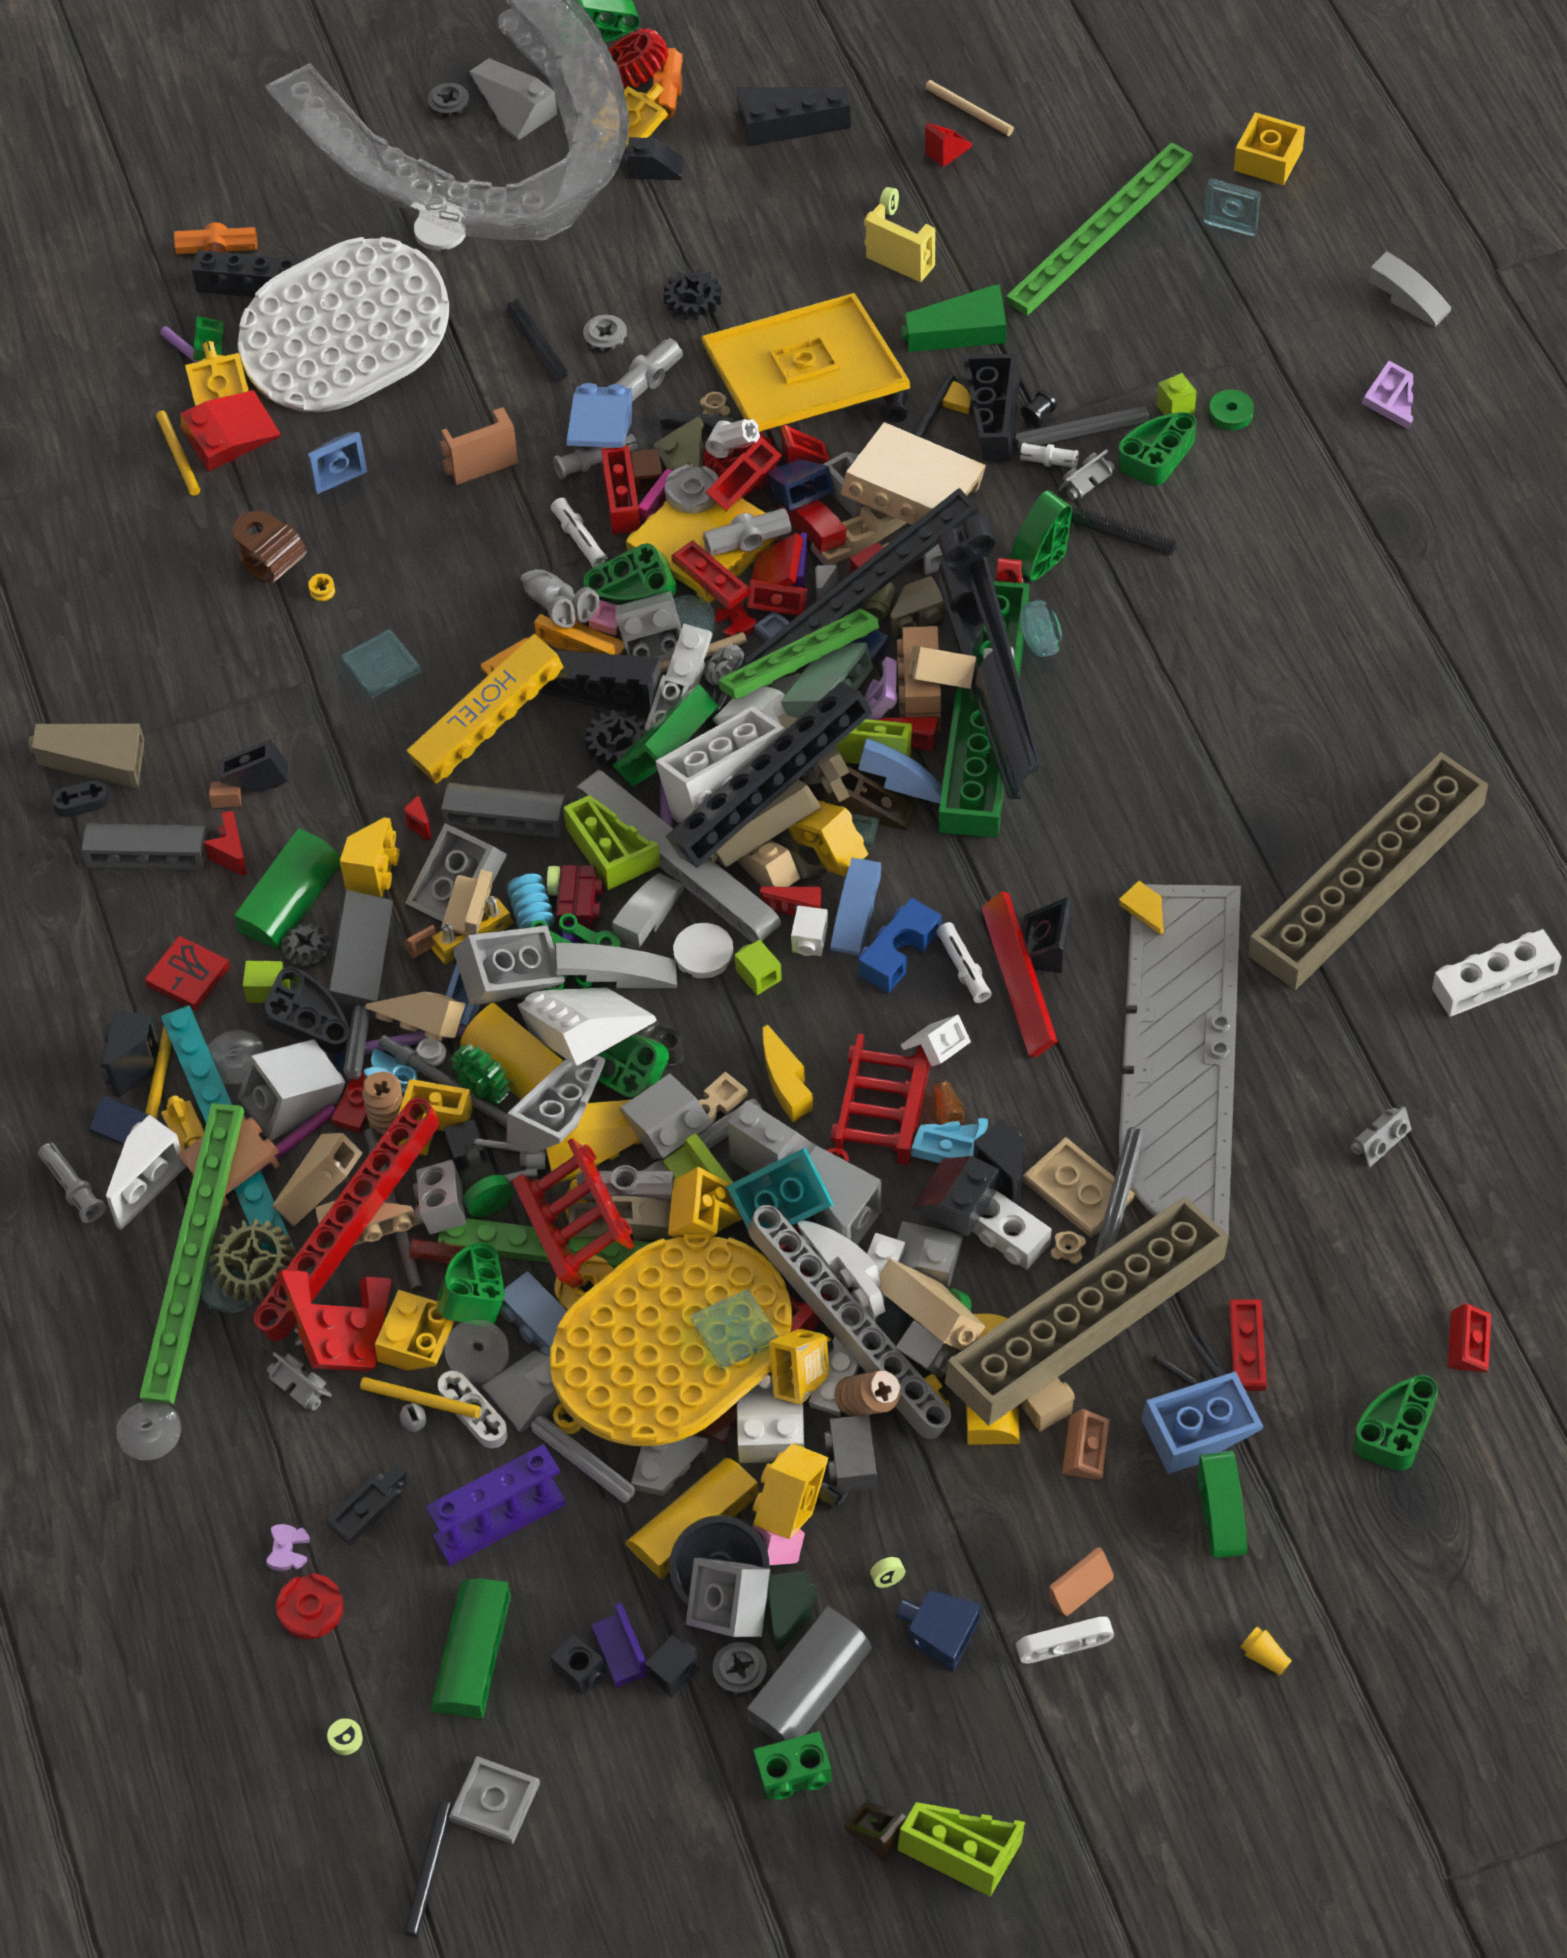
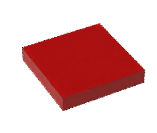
(779, 562)

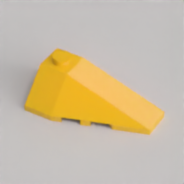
(602, 1129)

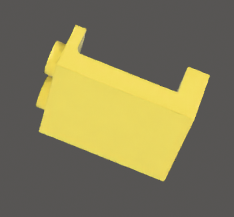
(899, 247)

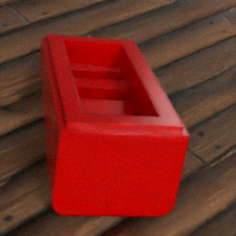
(924, 730)
(786, 899)

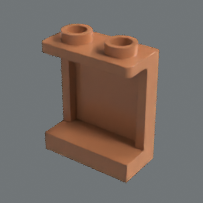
(480, 450)
(249, 1156)

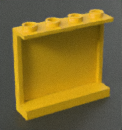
(673, 529)

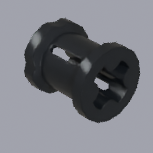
(895, 406)
(1038, 408)

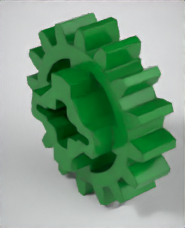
(480, 1074)

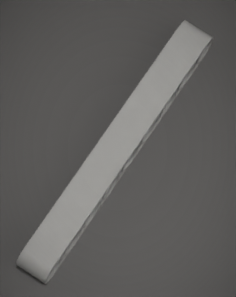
(707, 882)
(846, 1306)

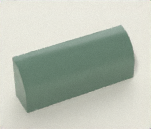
(844, 665)

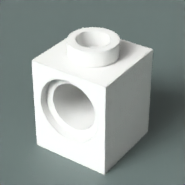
(809, 931)

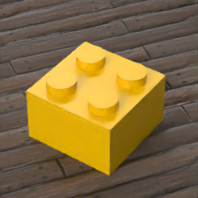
(1269, 148)
(789, 1490)

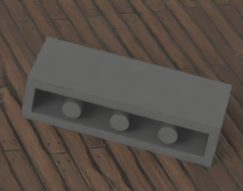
(504, 810)
(145, 846)
(359, 949)
(809, 1677)

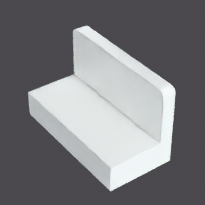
(940, 1039)

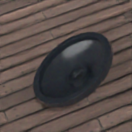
(714, 1538)

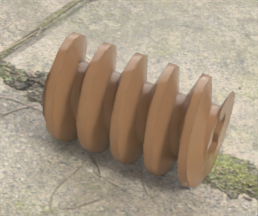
(382, 1100)
(867, 1393)

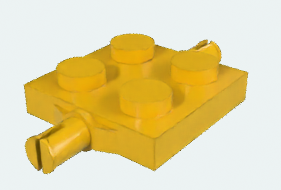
(643, 111)
(216, 376)

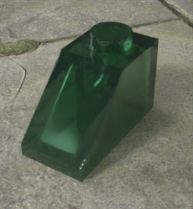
(790, 1604)

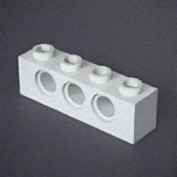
(1457, 995)
(1008, 1217)

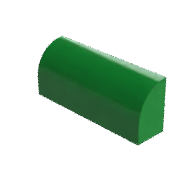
(287, 889)
(471, 1648)

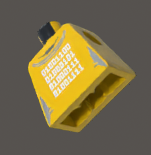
(799, 1364)

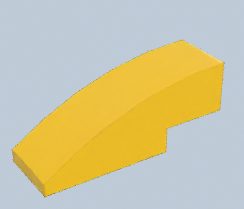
(786, 1076)

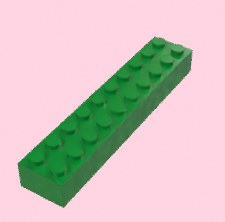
(971, 780)

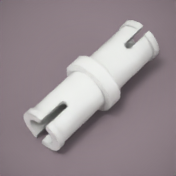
(1049, 455)

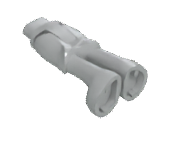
(559, 598)

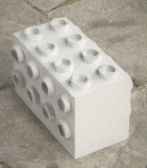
(712, 759)

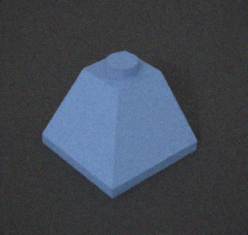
(337, 461)

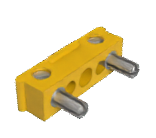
(494, 919)

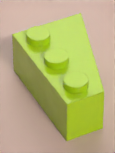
(609, 843)
(960, 1844)

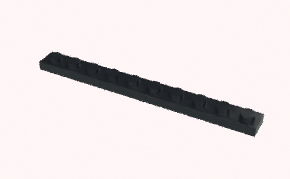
(874, 573)

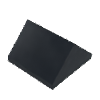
(1047, 935)

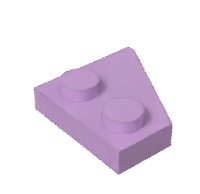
(1392, 394)
(883, 694)

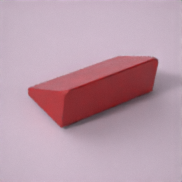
(777, 597)
(1469, 1339)

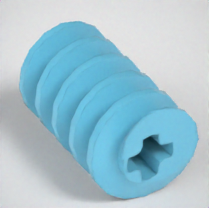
(529, 900)

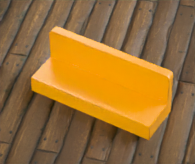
(577, 638)

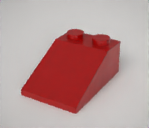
(227, 428)

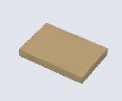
(1073, 1185)

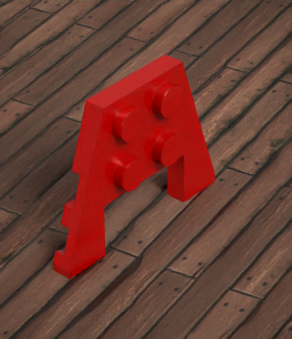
(338, 1334)

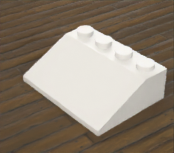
(582, 1020)

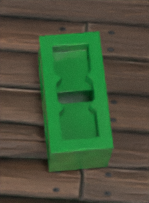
(789, 1757)

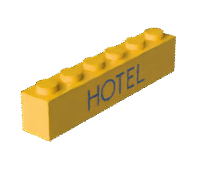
(485, 709)

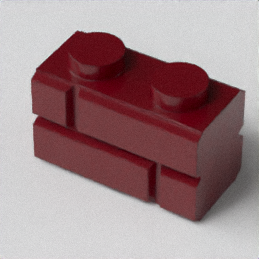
(579, 894)

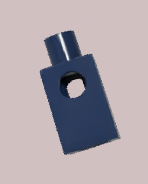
(799, 483)
(941, 1626)

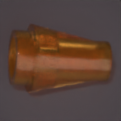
(947, 1104)

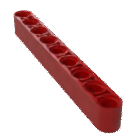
(351, 1203)

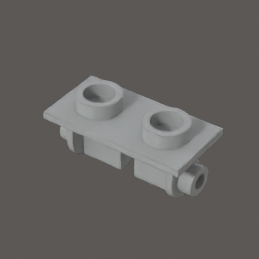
(1078, 481)
(1389, 1129)
(308, 1387)

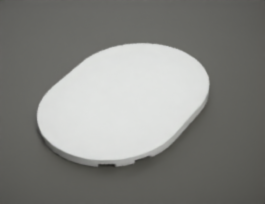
(343, 324)

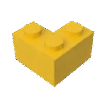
(832, 836)
(449, 1102)
(701, 1204)

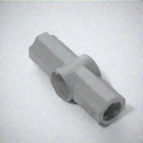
(650, 370)
(747, 532)
(643, 1183)

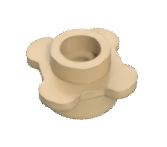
(715, 402)
(1070, 1239)

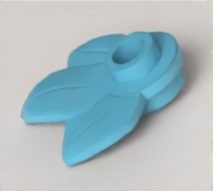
(383, 1062)

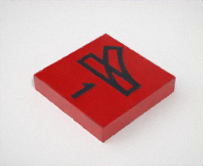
(187, 973)

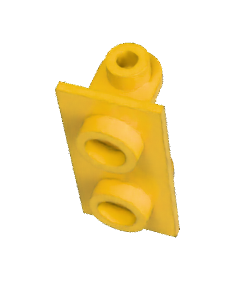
(183, 1121)

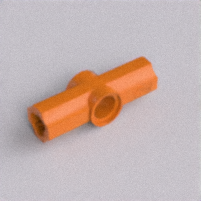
(671, 81)
(215, 238)

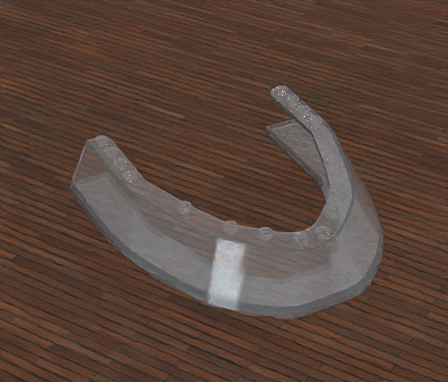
(591, 102)

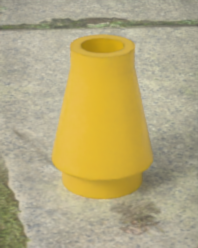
(1265, 1651)

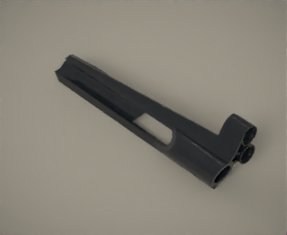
(970, 603)

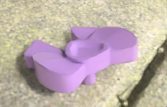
(282, 1556)

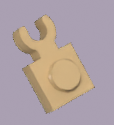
(723, 1095)

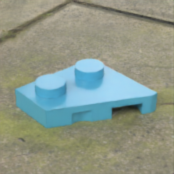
(947, 1140)

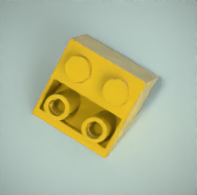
(369, 859)
(412, 1333)

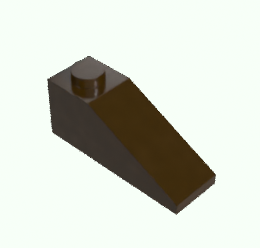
(871, 800)

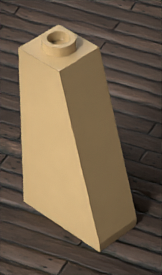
(930, 1304)

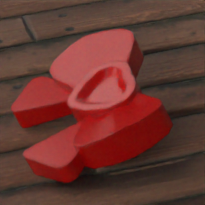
(739, 619)

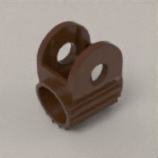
(270, 552)

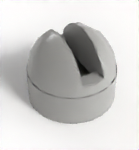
(406, 1420)

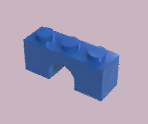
(911, 926)

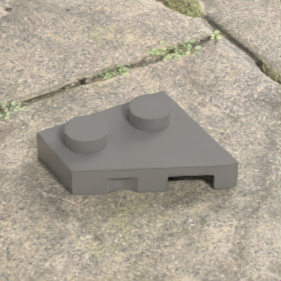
(663, 1464)

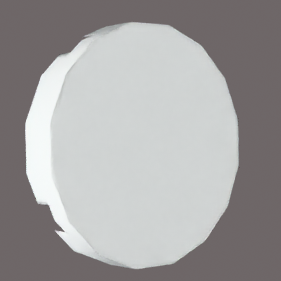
(435, 237)
(703, 950)

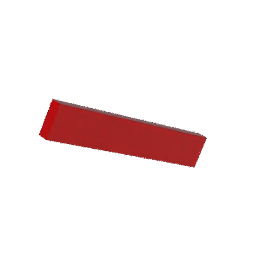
(1019, 974)

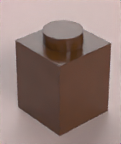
(646, 469)

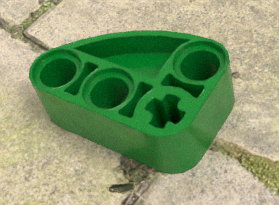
(612, 17)
(1157, 447)
(1043, 536)
(646, 569)
(631, 1063)
(472, 1285)
(1386, 1423)
(1222, 1504)

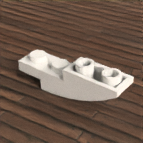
(683, 672)
(847, 1263)

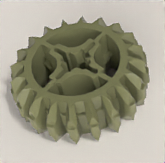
(240, 1251)

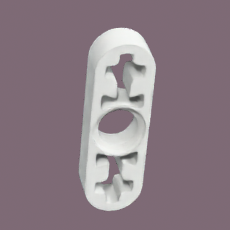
(471, 1395)
(1064, 1640)

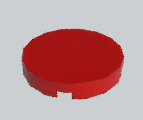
(309, 1606)

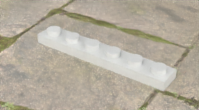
(840, 1361)

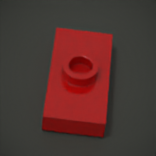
(351, 1110)

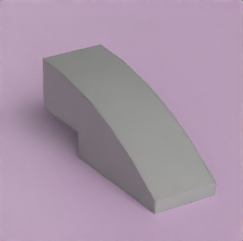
(1409, 289)
(647, 909)

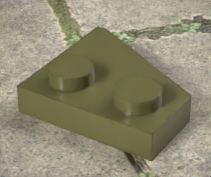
(683, 446)

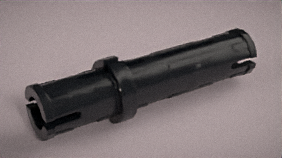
(680, 418)

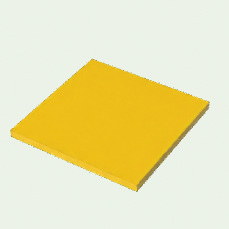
(805, 362)

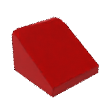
(417, 819)

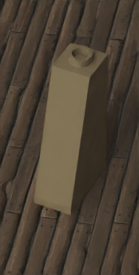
(91, 750)
(779, 815)

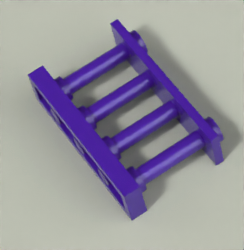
(496, 1505)

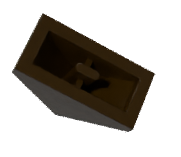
(876, 1828)

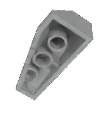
(514, 97)
(553, 1106)

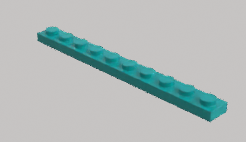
(207, 1089)

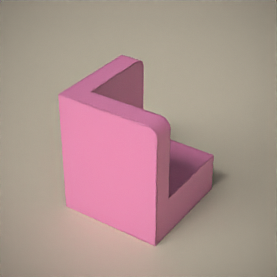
(781, 1549)

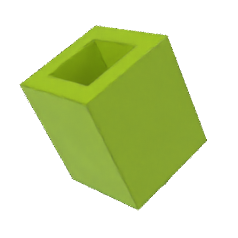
(1176, 395)
(758, 967)
(259, 979)

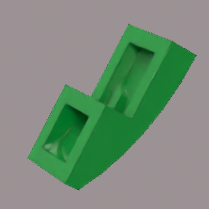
(207, 330)

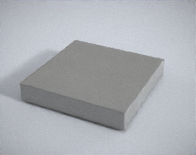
(494, 1800)

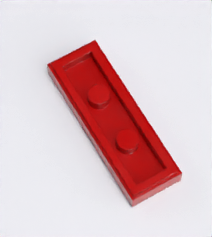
(710, 574)
(1248, 1343)

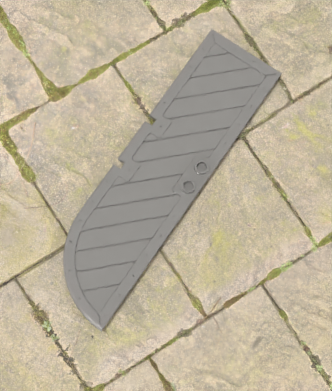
(1183, 1049)

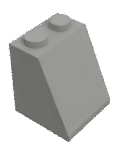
(289, 1086)
(761, 1139)
(854, 1196)

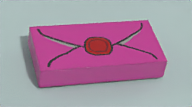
(654, 499)

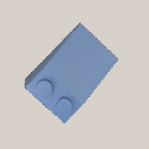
(600, 416)
(1199, 1420)

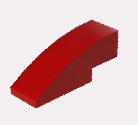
(744, 474)
(820, 524)

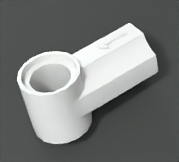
(731, 436)

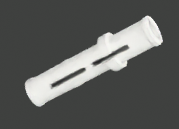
(573, 525)
(977, 987)

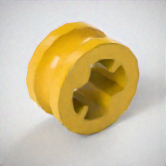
(321, 579)
(568, 1428)

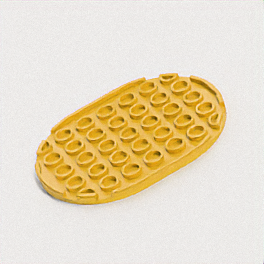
(633, 1359)

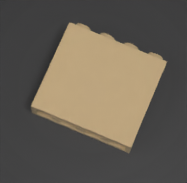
(908, 474)

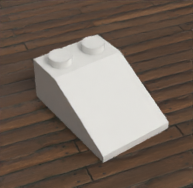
(144, 1169)
(767, 1425)

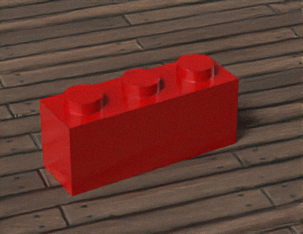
(620, 490)

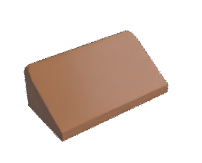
(1086, 1445)
(1080, 1582)

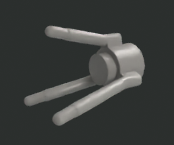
(531, 1161)

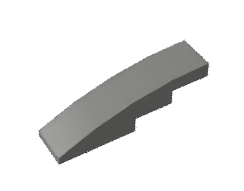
(616, 964)

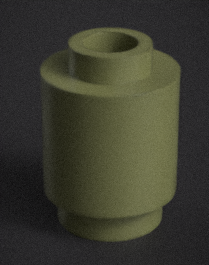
(880, 603)

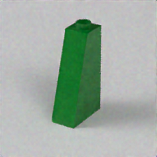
(957, 322)
(666, 735)

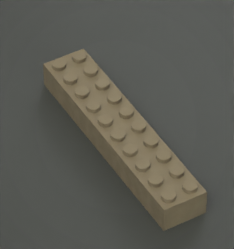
(1367, 871)
(1085, 1310)

